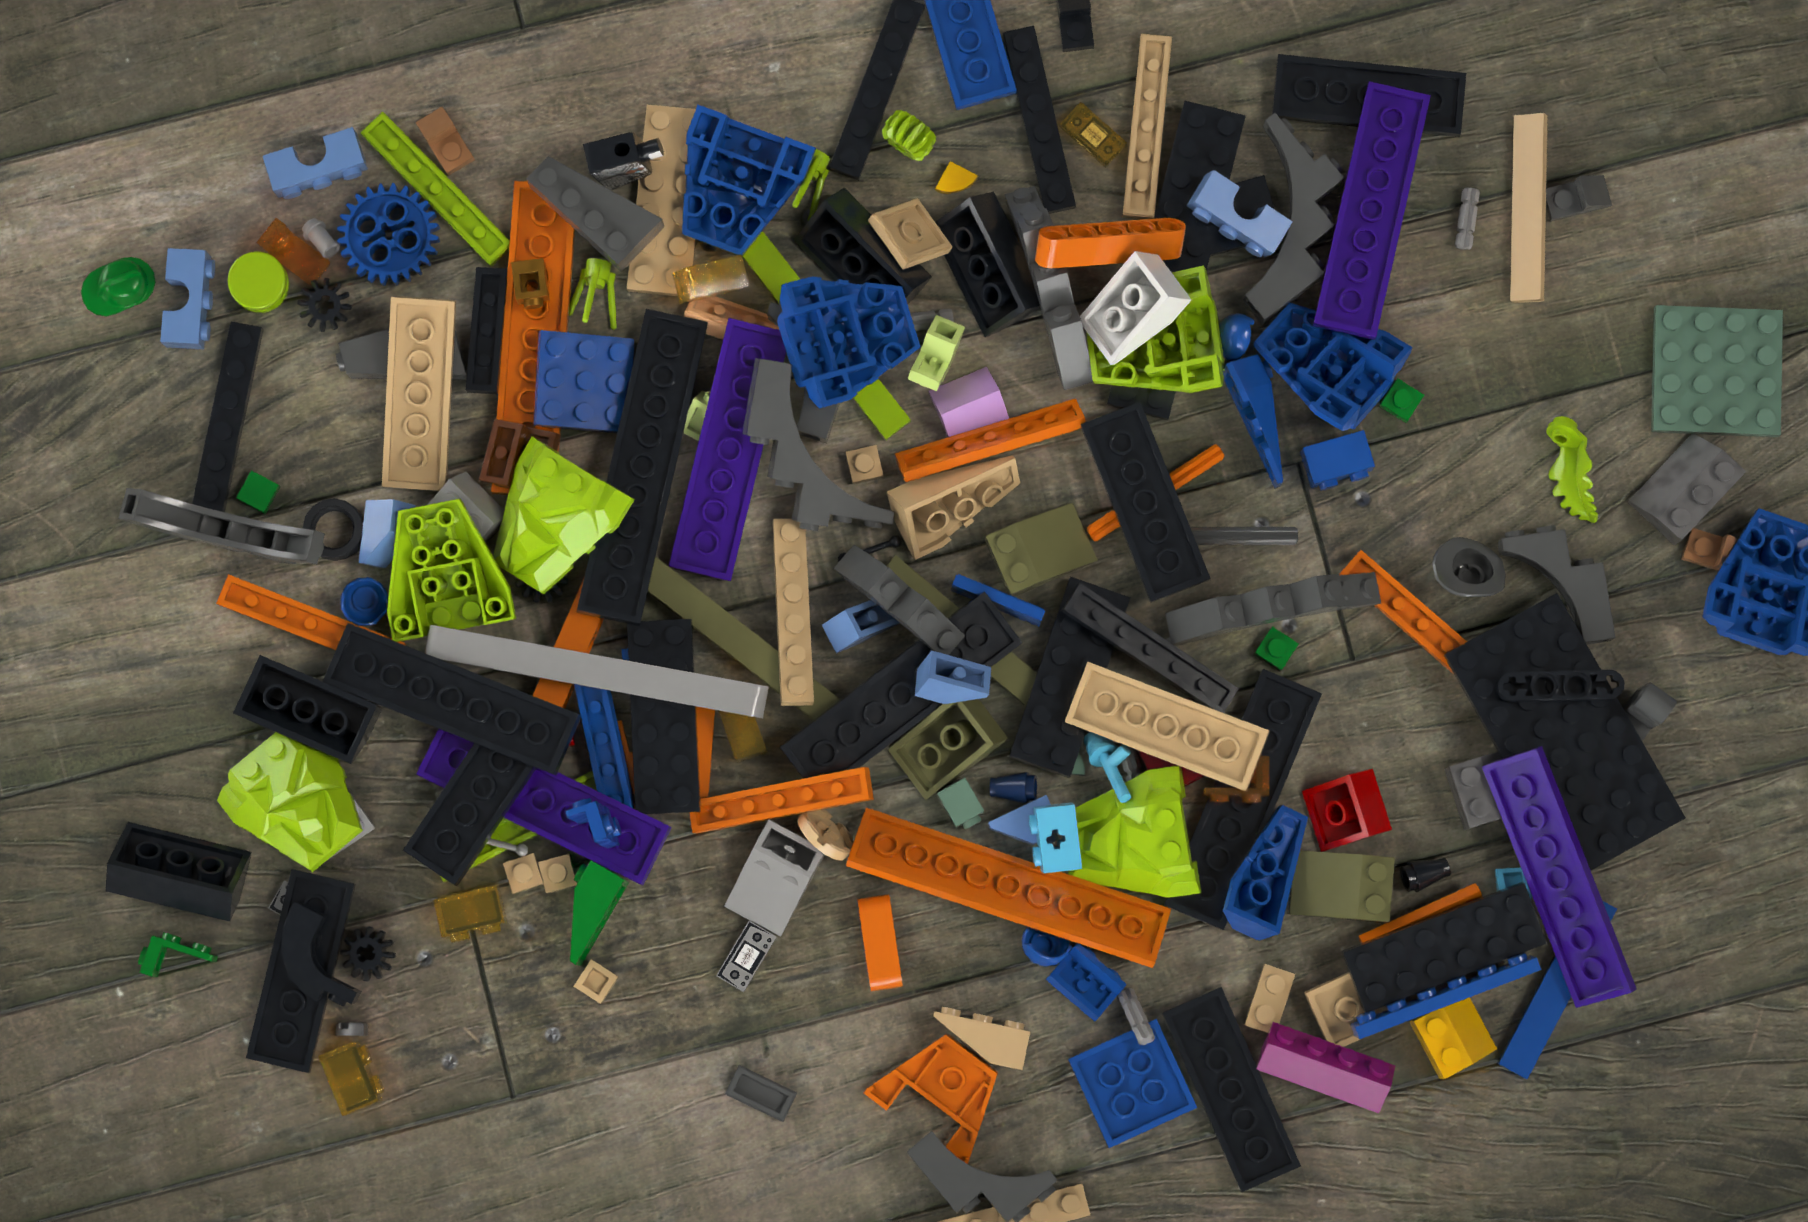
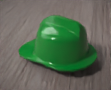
(118, 286)

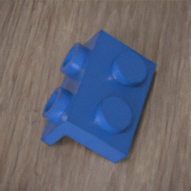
(602, 825)
(1086, 981)

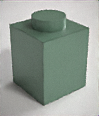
(961, 804)

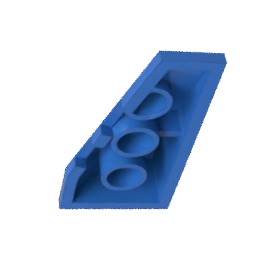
(1253, 396)
(1264, 879)

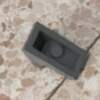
(1577, 197)

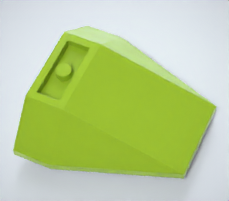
(443, 574)

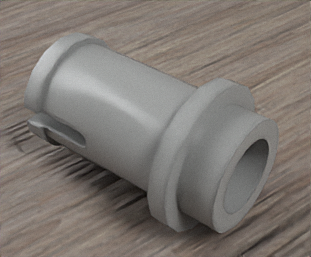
(316, 233)

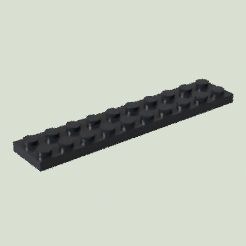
(1203, 143)
(644, 464)

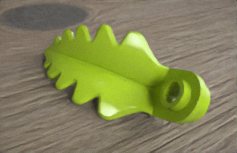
(1571, 469)

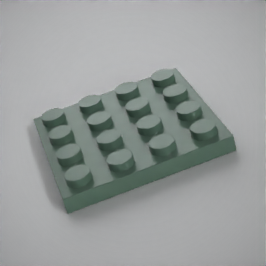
(1717, 371)

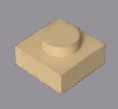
(864, 464)
(523, 873)
(557, 873)
(596, 981)

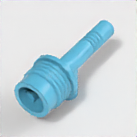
(1106, 754)

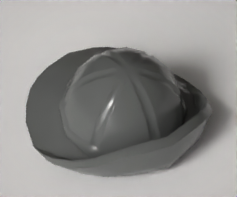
(1468, 568)

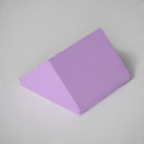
(969, 403)

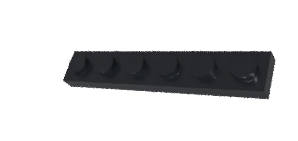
(876, 88)
(1039, 119)
(227, 416)
(1149, 649)

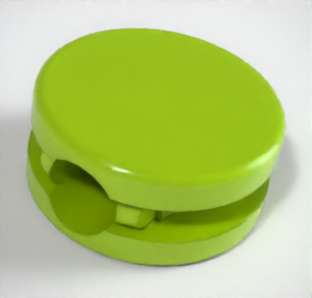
(258, 282)

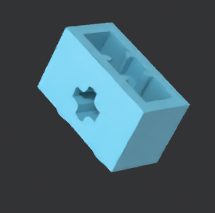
(1067, 853)

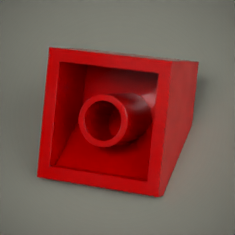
(1346, 810)

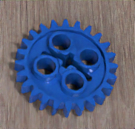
(377, 209)

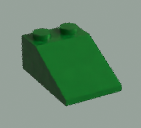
(594, 902)

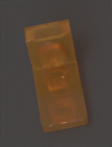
(293, 252)
(1253, 795)

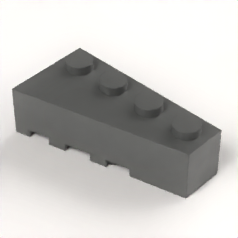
(598, 214)

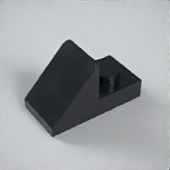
(1075, 25)

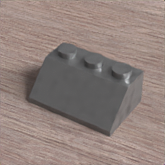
(1686, 487)

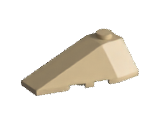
(941, 503)

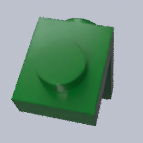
(153, 955)

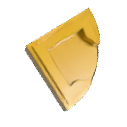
(955, 179)

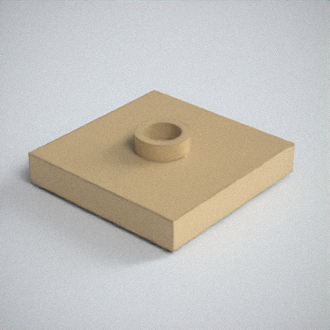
(910, 233)

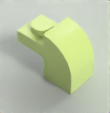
(936, 353)

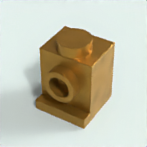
(527, 272)

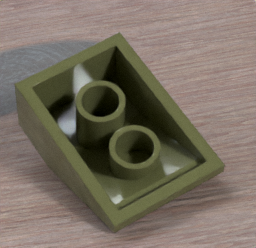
(1040, 549)
(947, 745)
(1342, 886)

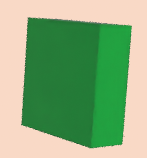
(258, 492)

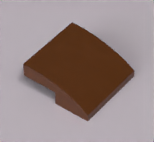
(506, 446)

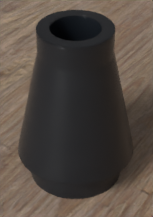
(1421, 874)

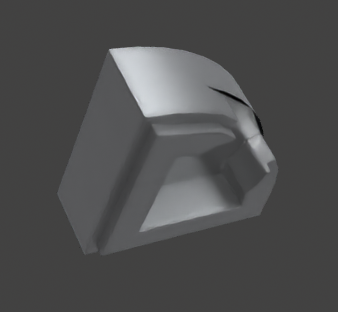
(352, 1029)

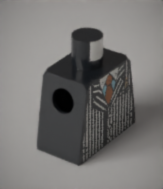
(621, 159)

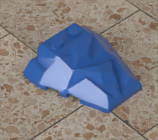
(737, 179)
(843, 335)
(1329, 369)
(1764, 587)

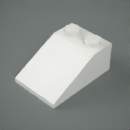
(1134, 306)

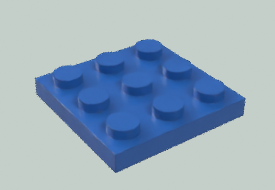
(581, 380)
(1132, 1085)

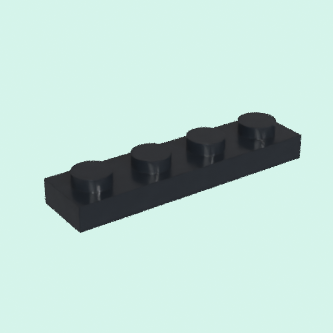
(486, 330)

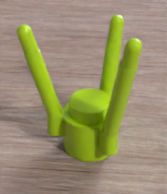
(819, 170)
(595, 276)

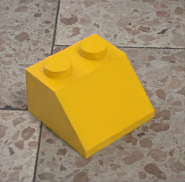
(1453, 1037)

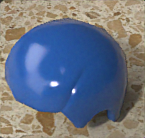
(1235, 335)
(364, 601)
(1044, 948)

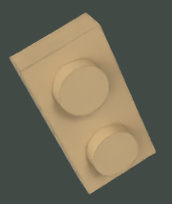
(1269, 998)

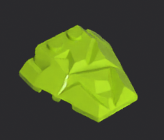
(1178, 358)
(553, 516)
(292, 800)
(1139, 841)

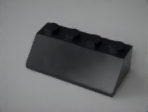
(851, 250)
(989, 263)
(307, 710)
(177, 871)

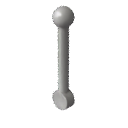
(520, 850)

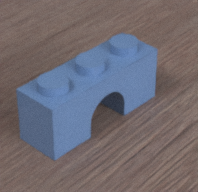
(342, 160)
(1214, 203)
(188, 326)

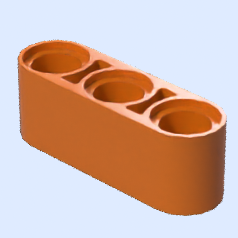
(880, 942)

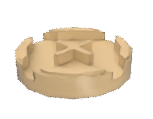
(825, 835)

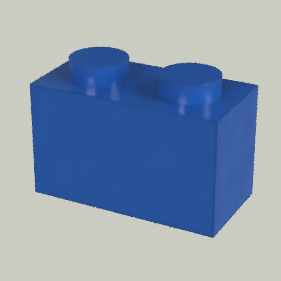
(1337, 460)

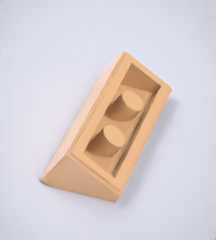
(718, 310)

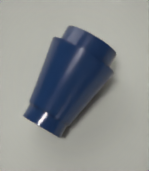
(1015, 787)

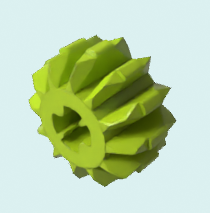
(908, 135)

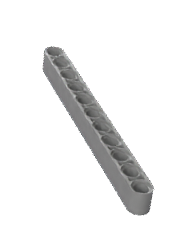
(597, 671)

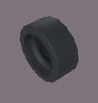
(343, 506)

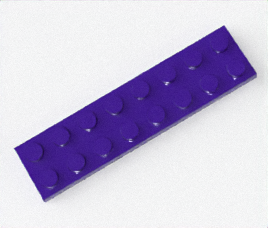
(1371, 210)
(724, 458)
(543, 807)
(1559, 877)

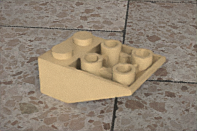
(993, 1042)

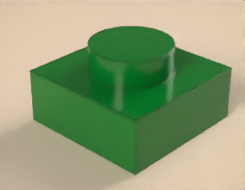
(1401, 400)
(1276, 648)

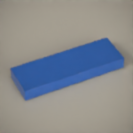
(1003, 601)

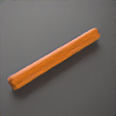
(1179, 478)

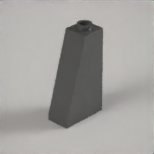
(368, 357)

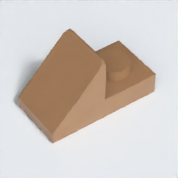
(445, 141)
(1707, 548)

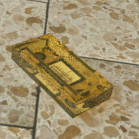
(1093, 134)

